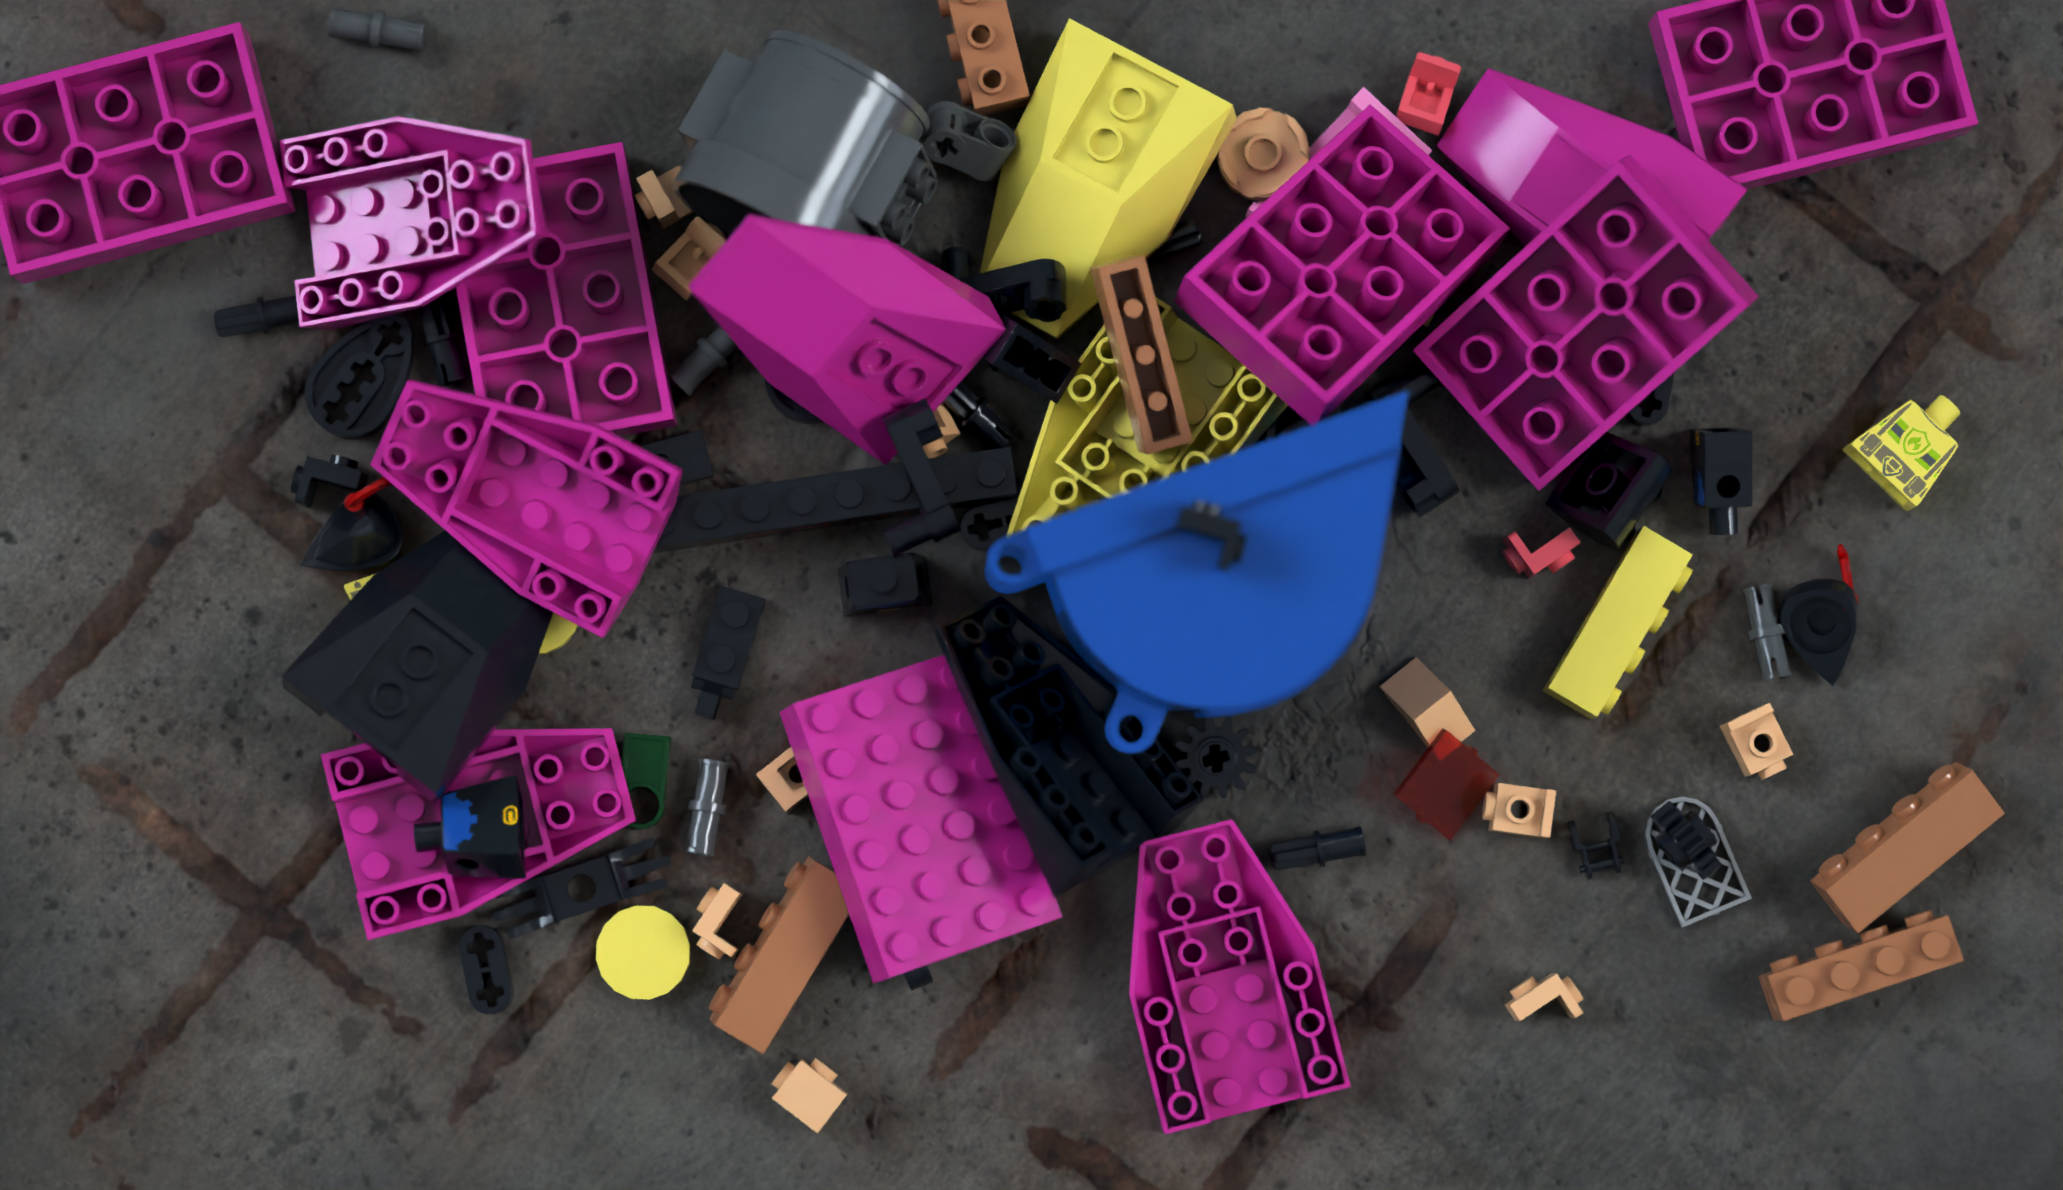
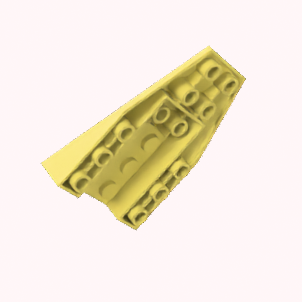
(1100, 164)
(1088, 439)

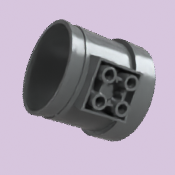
(805, 143)

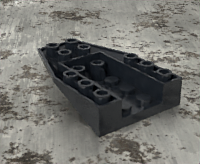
(424, 661)
(1047, 742)

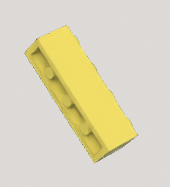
(1618, 623)

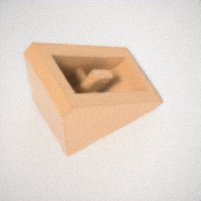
(1426, 703)

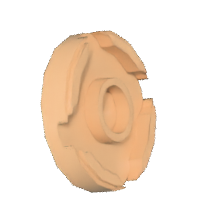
(1262, 153)

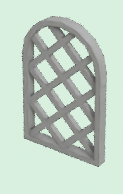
(1670, 890)

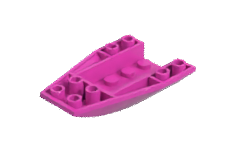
(1541, 151)
(533, 496)
(570, 801)

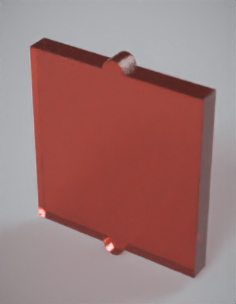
(1446, 784)

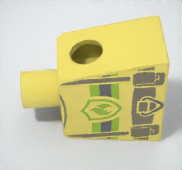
(1907, 449)

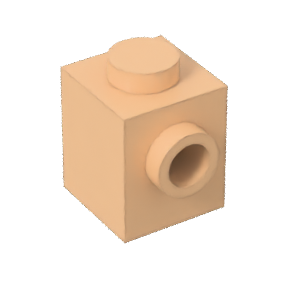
(808, 1092)

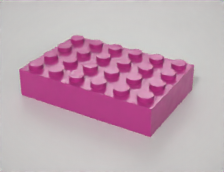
(1809, 82)
(136, 154)
(1341, 265)
(574, 311)
(1585, 322)
(915, 819)

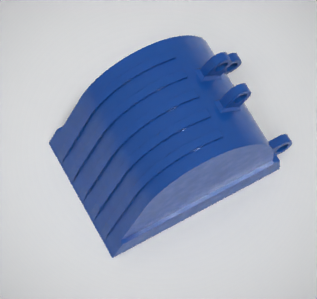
(1206, 640)

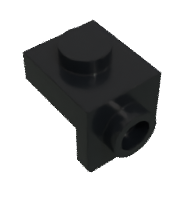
(337, 472)
(1206, 520)

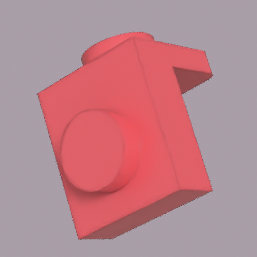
(1428, 93)
(1552, 555)

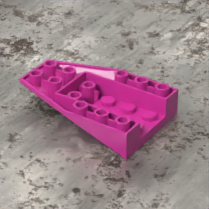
(405, 213)
(846, 322)
(1225, 983)

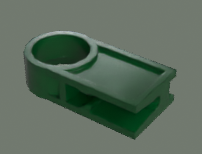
(647, 766)

